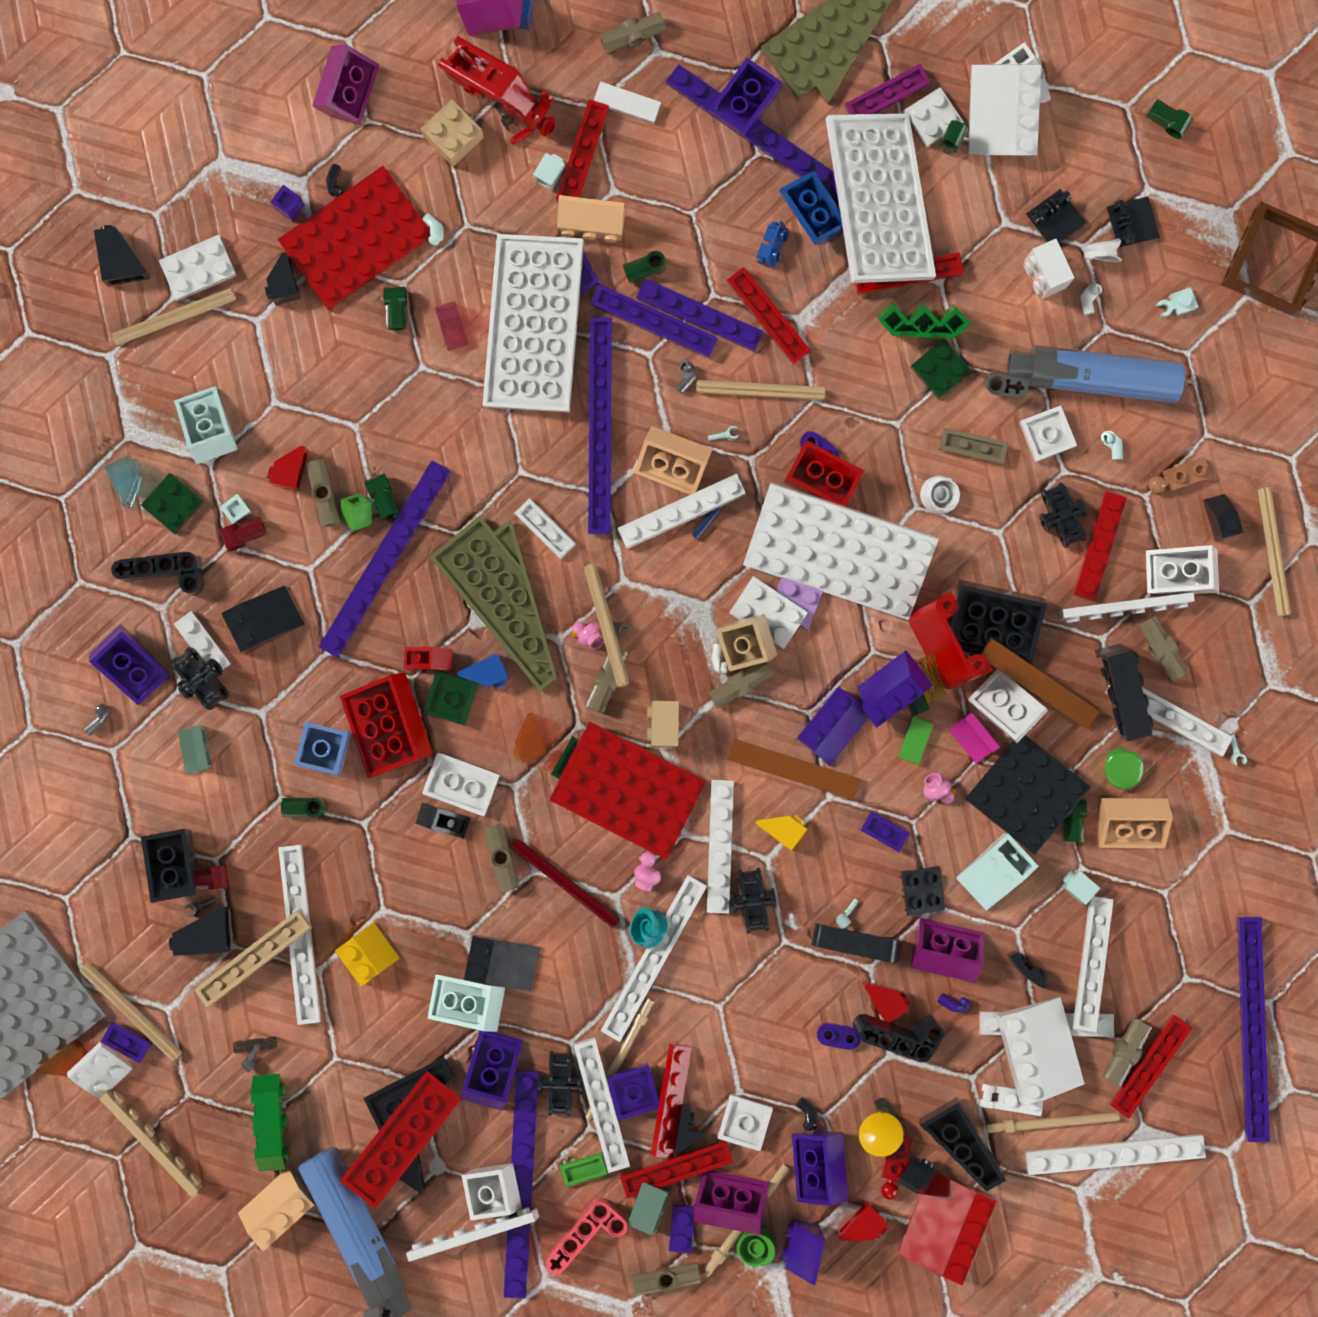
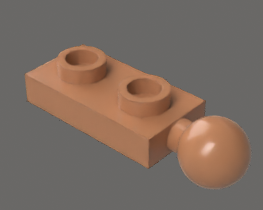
(1181, 476)

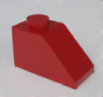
(289, 469)
(428, 658)
(887, 1000)
(863, 1225)

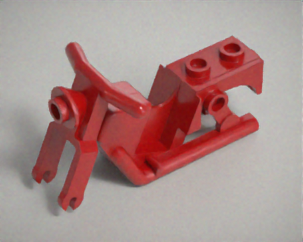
(500, 82)

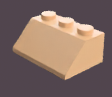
(590, 218)
(672, 460)
(1134, 823)
(276, 1208)

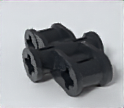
(1066, 522)
(204, 684)
(754, 908)
(560, 1092)

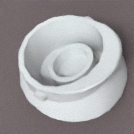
(1102, 251)
(940, 494)

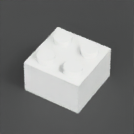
(1048, 269)
(491, 1191)

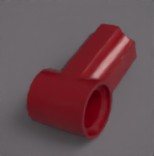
(237, 535)
(212, 878)

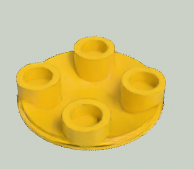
(881, 1134)

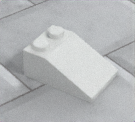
(1182, 570)

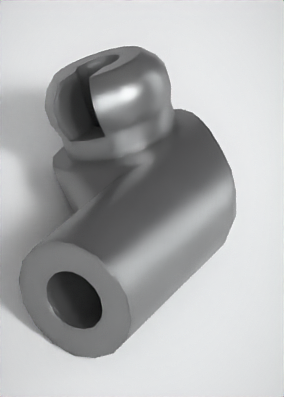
(688, 376)
(103, 713)

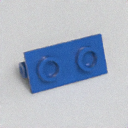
(777, 235)

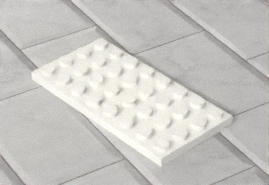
(880, 198)
(533, 323)
(840, 551)

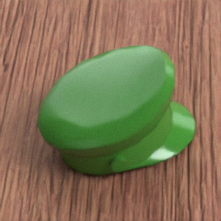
(1123, 768)
(756, 1249)

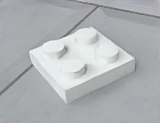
(932, 116)
(1047, 433)
(99, 1070)
(745, 1122)

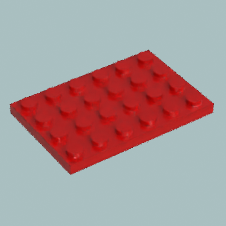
(355, 237)
(627, 790)

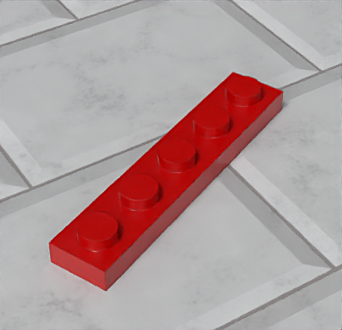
(583, 149)
(945, 267)
(768, 316)
(1099, 546)
(1150, 1066)
(671, 1100)
(677, 1168)

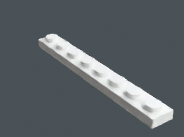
(302, 949)
(653, 960)
(1115, 1154)

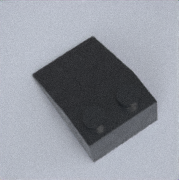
(262, 619)
(169, 864)
(501, 963)

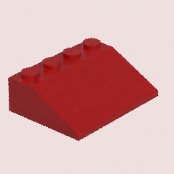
(386, 724)
(947, 1228)

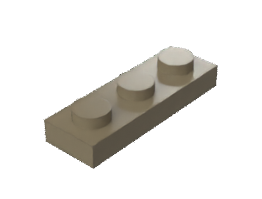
(973, 446)

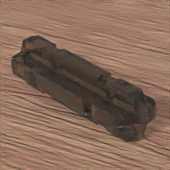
(248, 1045)

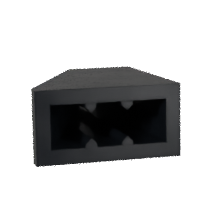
(116, 258)
(204, 935)

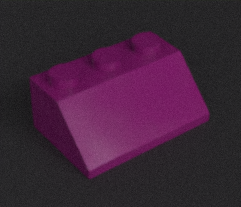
(489, 15)
(345, 84)
(948, 950)
(731, 1202)

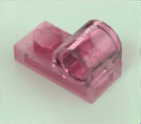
(451, 325)

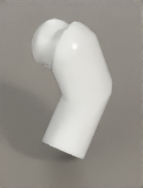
(1088, 297)
(717, 657)

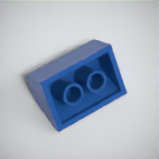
(814, 208)

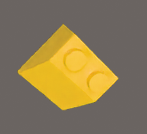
(367, 954)

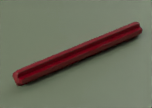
(565, 883)

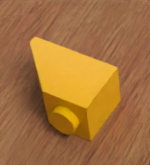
(784, 829)

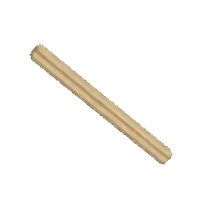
(173, 316)
(759, 389)
(1274, 551)
(606, 625)
(131, 1011)

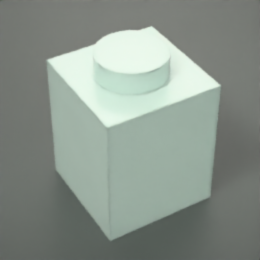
(549, 171)
(1080, 886)

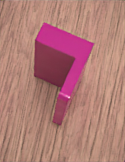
(973, 737)

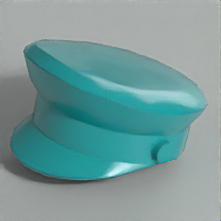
(648, 927)

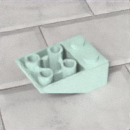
(997, 871)

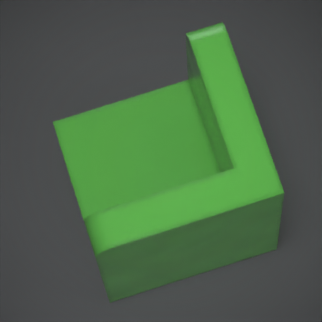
(356, 512)

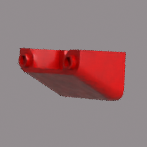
(938, 639)

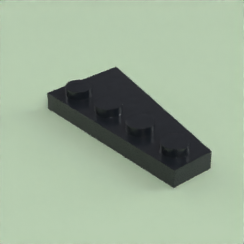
(387, 1099)

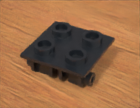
(1056, 217)
(1133, 221)
(922, 891)

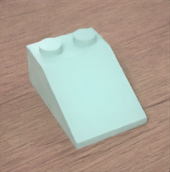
(205, 425)
(466, 1003)

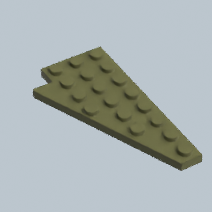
(823, 45)
(494, 582)

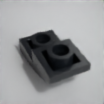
(1033, 974)

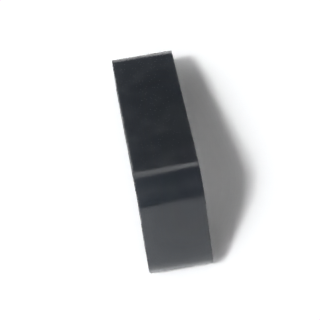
(156, 569)
(857, 943)
(914, 1044)

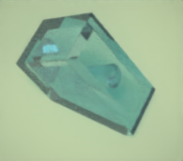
(125, 479)

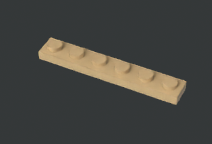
(253, 958)
(145, 1135)

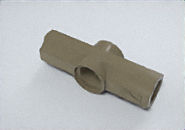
(632, 32)
(319, 480)
(1163, 649)
(740, 684)
(604, 686)
(504, 872)
(1127, 1052)
(681, 1276)

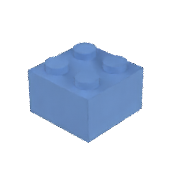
(323, 748)

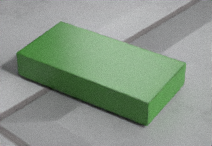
(915, 740)
(583, 1169)

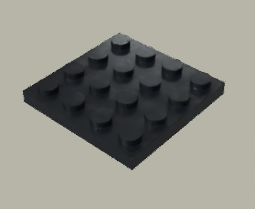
(1028, 793)

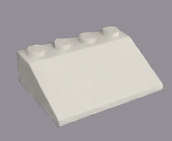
(1004, 109)
(1040, 1050)

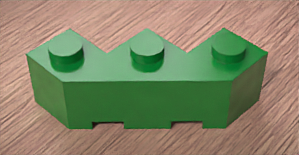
(922, 322)
(269, 1122)

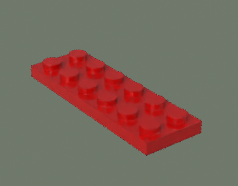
(400, 1140)

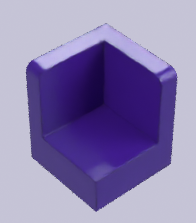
(287, 203)

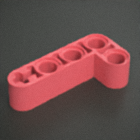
(582, 1238)

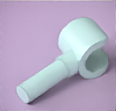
(724, 435)
(1236, 753)
(842, 920)

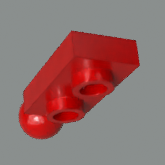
(894, 1168)

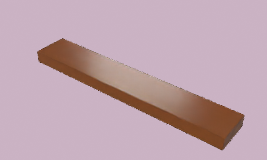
(1039, 683)
(793, 769)

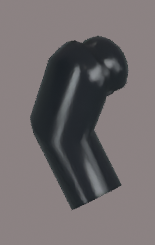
(331, 181)
(811, 1114)

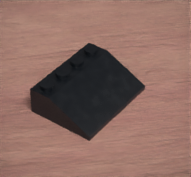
(998, 614)

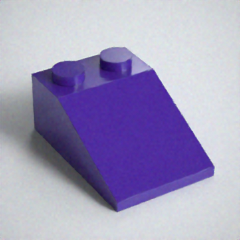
(746, 96)
(128, 664)
(491, 1069)
(803, 1249)

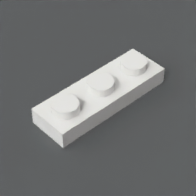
(200, 639)

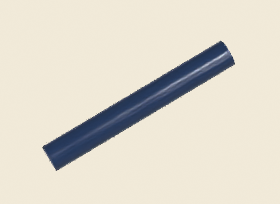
(707, 522)

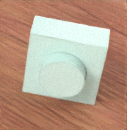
(235, 509)

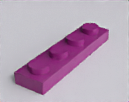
(889, 92)

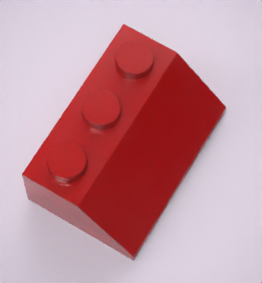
(823, 475)

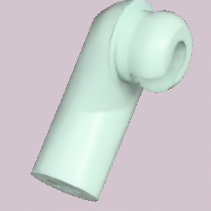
(436, 229)
(1114, 443)

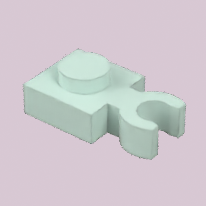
(1180, 303)

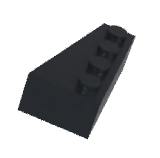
(1126, 691)
(960, 1138)

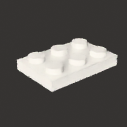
(197, 268)
(780, 612)
(1007, 705)
(461, 784)

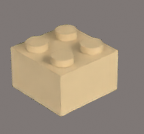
(452, 133)
(746, 642)
(664, 723)

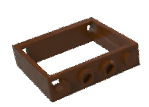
(1291, 223)

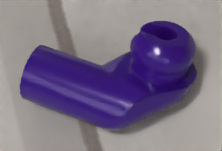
(952, 1005)

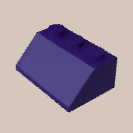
(892, 688)
(833, 726)
(820, 1167)

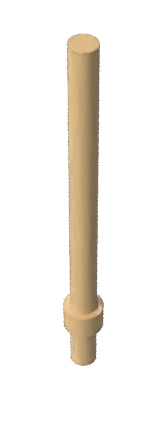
(639, 1020)
(1009, 1126)
(719, 1255)

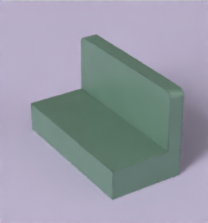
(195, 749)
(649, 1208)

